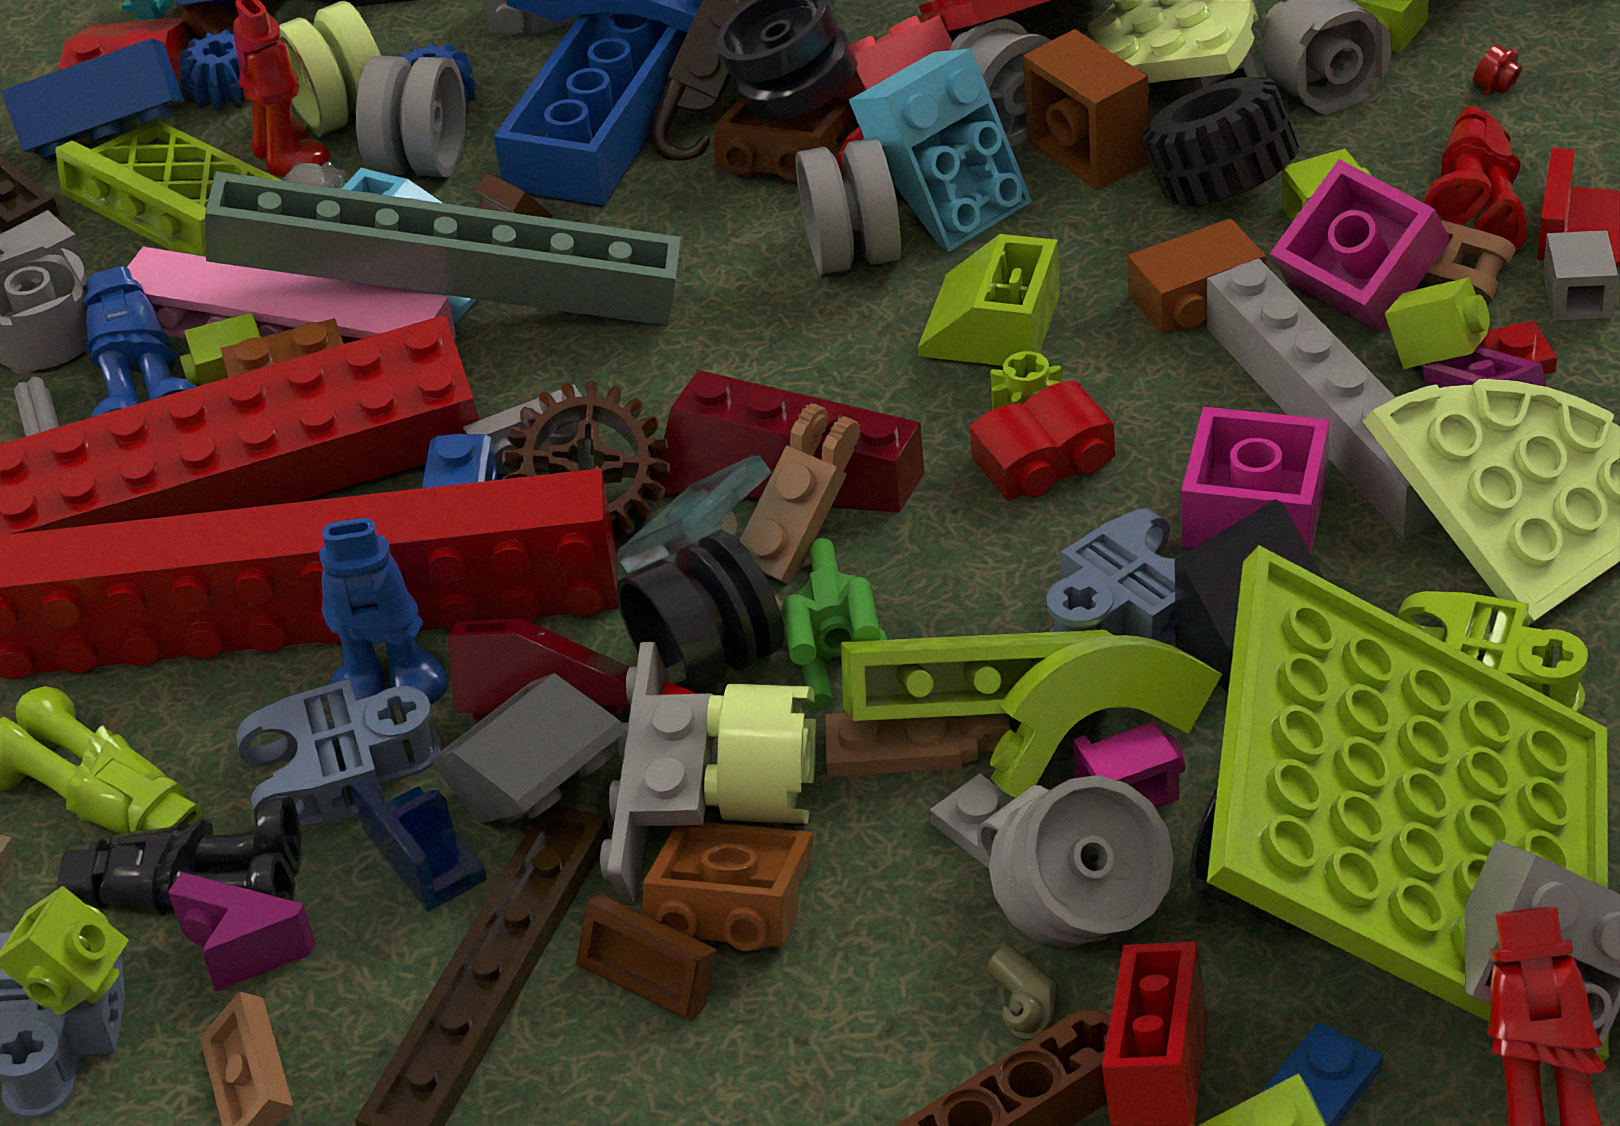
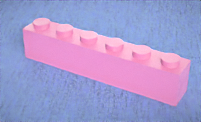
(198, 292)

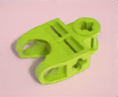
(1510, 647)

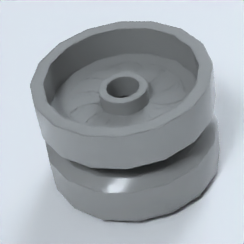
(410, 115)
(857, 205)
(1081, 862)

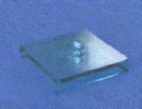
(693, 513)

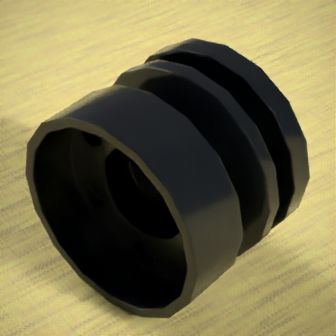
(703, 609)

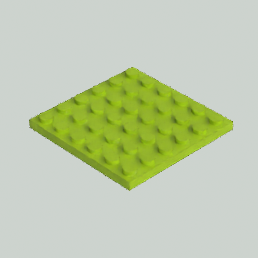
(1380, 774)

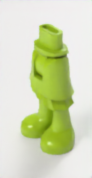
(109, 786)

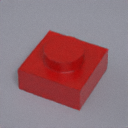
(1522, 341)

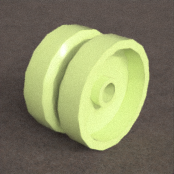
(328, 64)

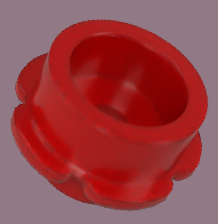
(1497, 70)

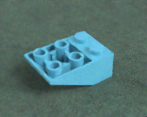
(944, 145)

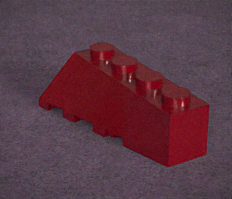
(731, 419)

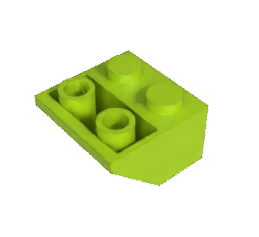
(995, 302)

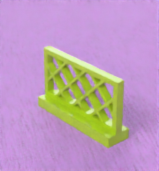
(131, 196)

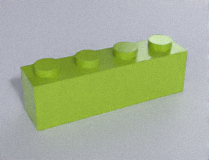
(942, 673)

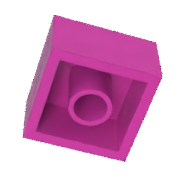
(1359, 245)
(1249, 461)

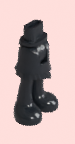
(144, 864)

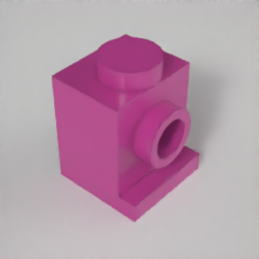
(1135, 757)

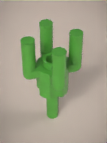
(823, 615)

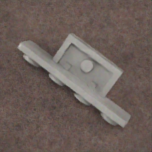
(661, 769)

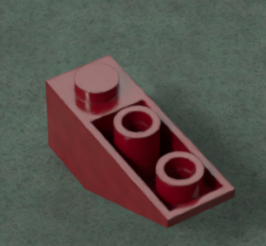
(504, 655)

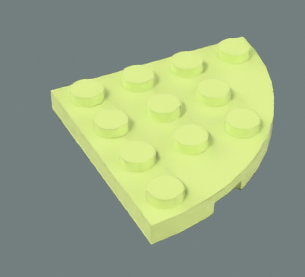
(1177, 36)
(1514, 480)

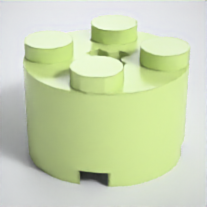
(761, 752)

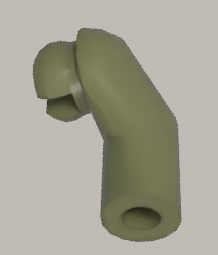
(1032, 992)

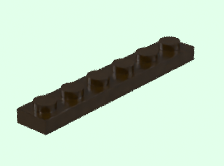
(487, 971)

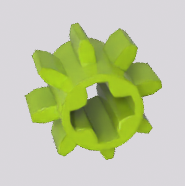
(1022, 377)

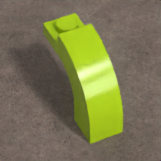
(1092, 678)

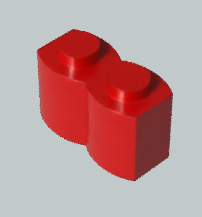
(1042, 440)

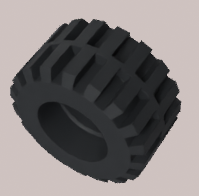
(1220, 141)

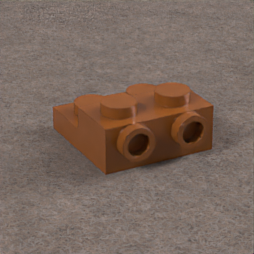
(729, 883)

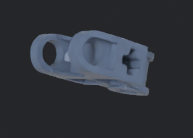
(1118, 580)
(363, 730)
(44, 1049)

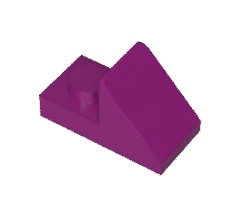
(240, 928)

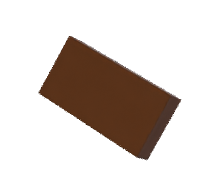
(646, 957)

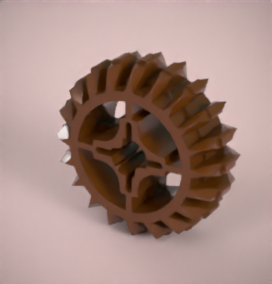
(590, 411)

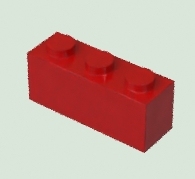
(1156, 1036)

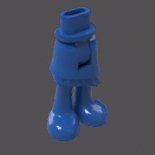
(127, 338)
(371, 605)

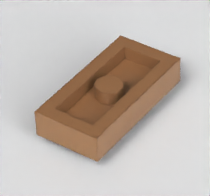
(246, 1065)

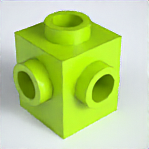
(63, 952)

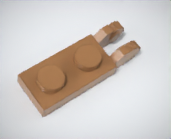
(799, 493)

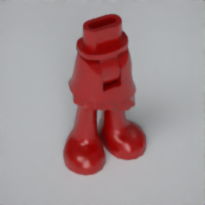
(271, 84)
(1479, 175)
(1542, 1016)

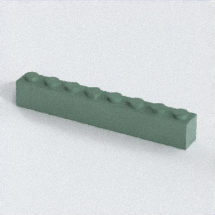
(441, 248)

